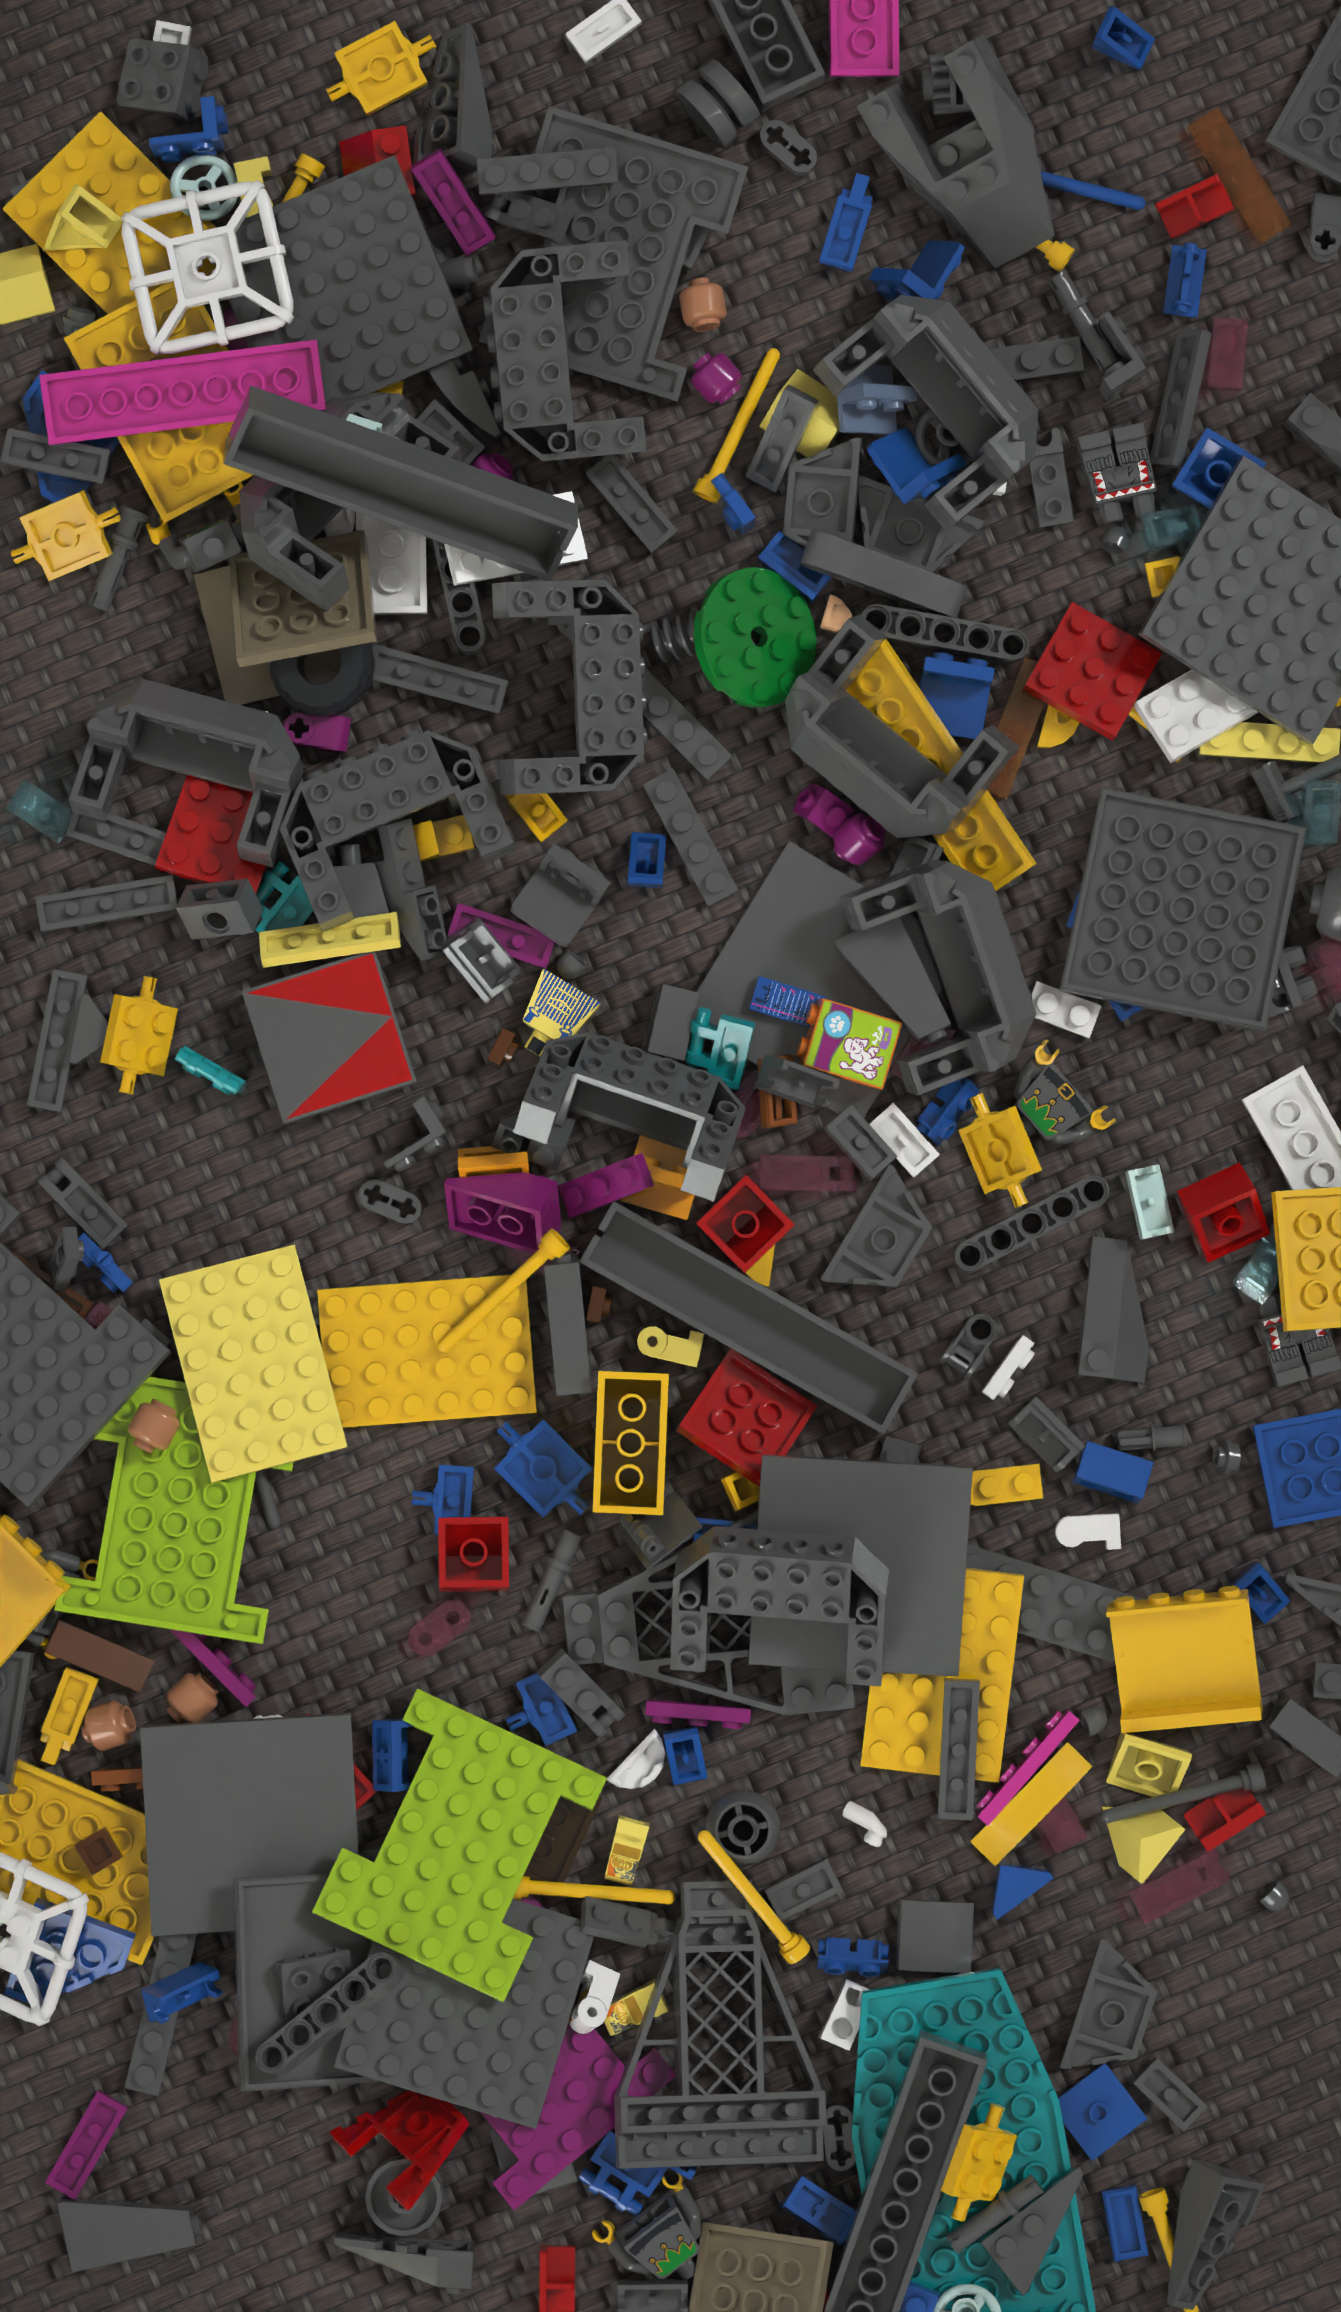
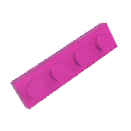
(1016, 1776)

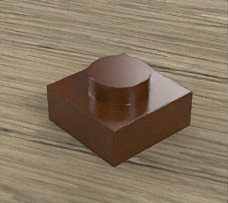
(504, 1048)
(598, 1305)
(98, 1850)

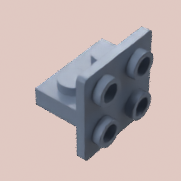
(872, 403)

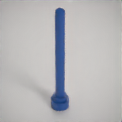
(1092, 191)

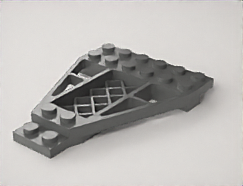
(604, 1630)
(717, 2126)

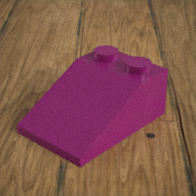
(504, 1208)

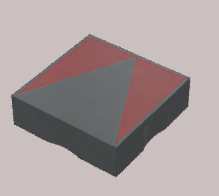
(329, 1037)

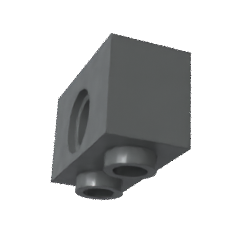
(219, 909)

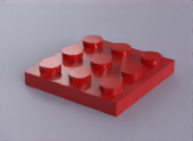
(1092, 671)
(205, 835)
(745, 1416)

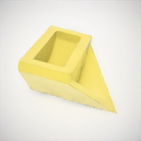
(82, 223)
(1143, 1841)

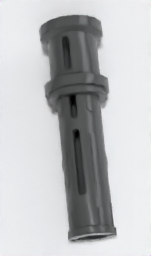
(122, 543)

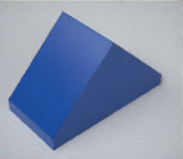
(1123, 39)
(646, 860)
(1264, 1594)
(685, 1754)
(1014, 1885)

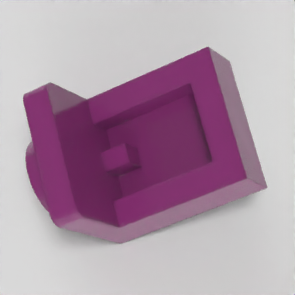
(822, 808)

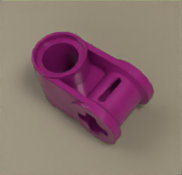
(324, 733)

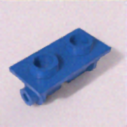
(1184, 280)
(941, 1122)
(840, 1959)

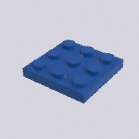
(1301, 1467)

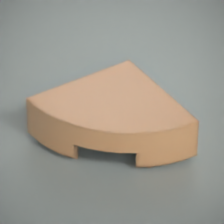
(835, 615)

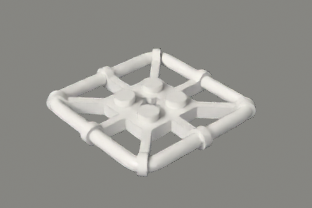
(196, 288)
(25, 1926)

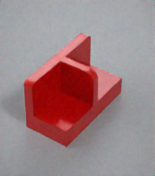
(1195, 206)
(1223, 1816)
(557, 2278)

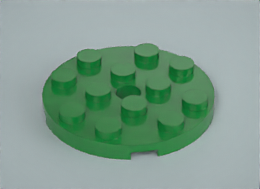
(723, 641)

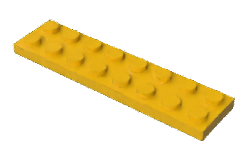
(985, 838)

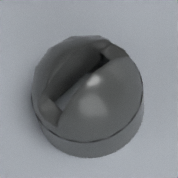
(1116, 541)
(570, 965)
(1093, 1720)
(1275, 1897)

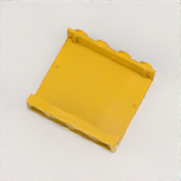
(26, 1586)
(1185, 1659)

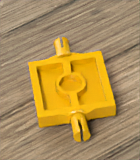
(381, 68)
(65, 535)
(138, 1035)
(999, 1150)
(979, 2162)

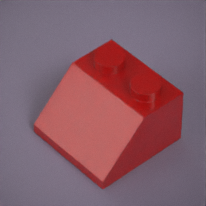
(376, 146)
(1224, 1212)
(745, 1224)
(473, 1554)

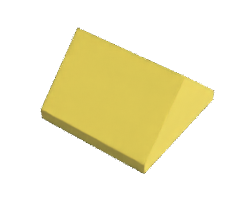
(23, 285)
(824, 421)
(1147, 1765)

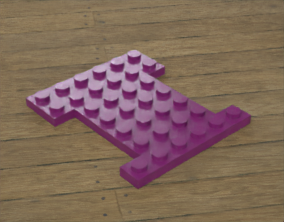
(574, 2112)

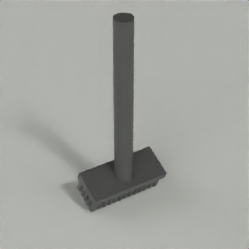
(1278, 791)

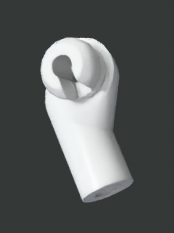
(868, 1820)

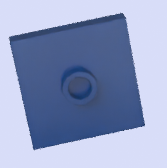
(1099, 2111)

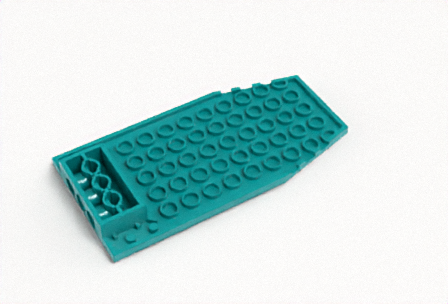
(983, 2015)

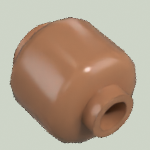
(703, 305)
(153, 1426)
(192, 1698)
(108, 1725)

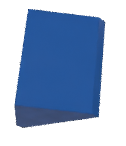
(1210, 467)

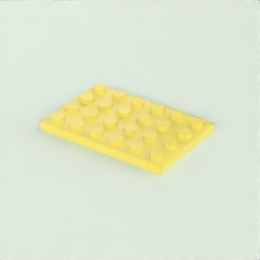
(253, 1363)

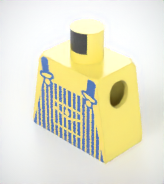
(556, 1011)

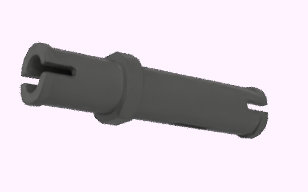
(1082, 319)
(557, 1566)
(995, 2213)

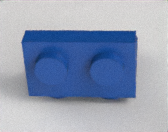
(208, 142)
(926, 275)
(908, 470)
(957, 692)

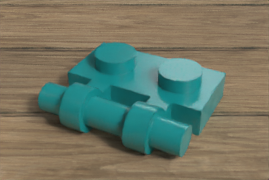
(292, 907)
(730, 1047)
(199, 1065)

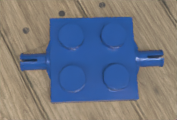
(543, 1468)

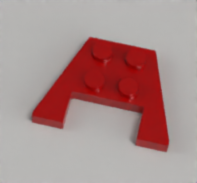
(419, 2129)

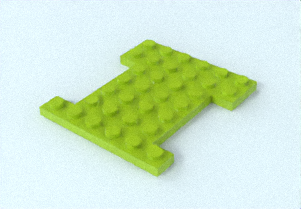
(170, 1534)
(458, 1849)

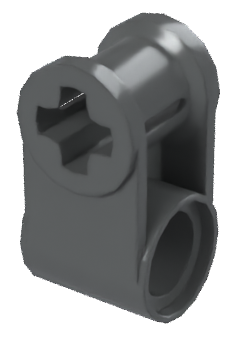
(1326, 224)
(968, 1346)

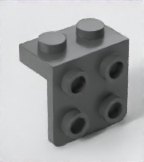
(162, 78)
(560, 896)
(432, 1116)

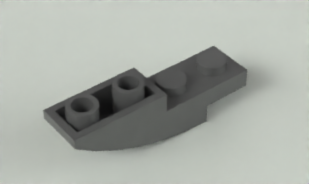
(466, 396)
(406, 890)

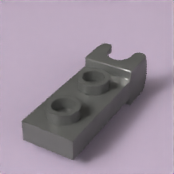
(1051, 483)

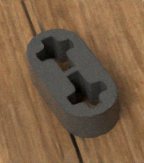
(783, 154)
(394, 1194)
(830, 2137)

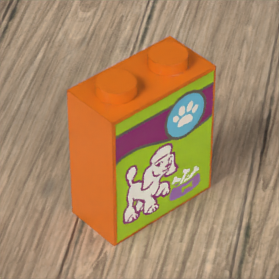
(848, 1043)

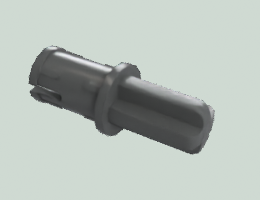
(1152, 1437)

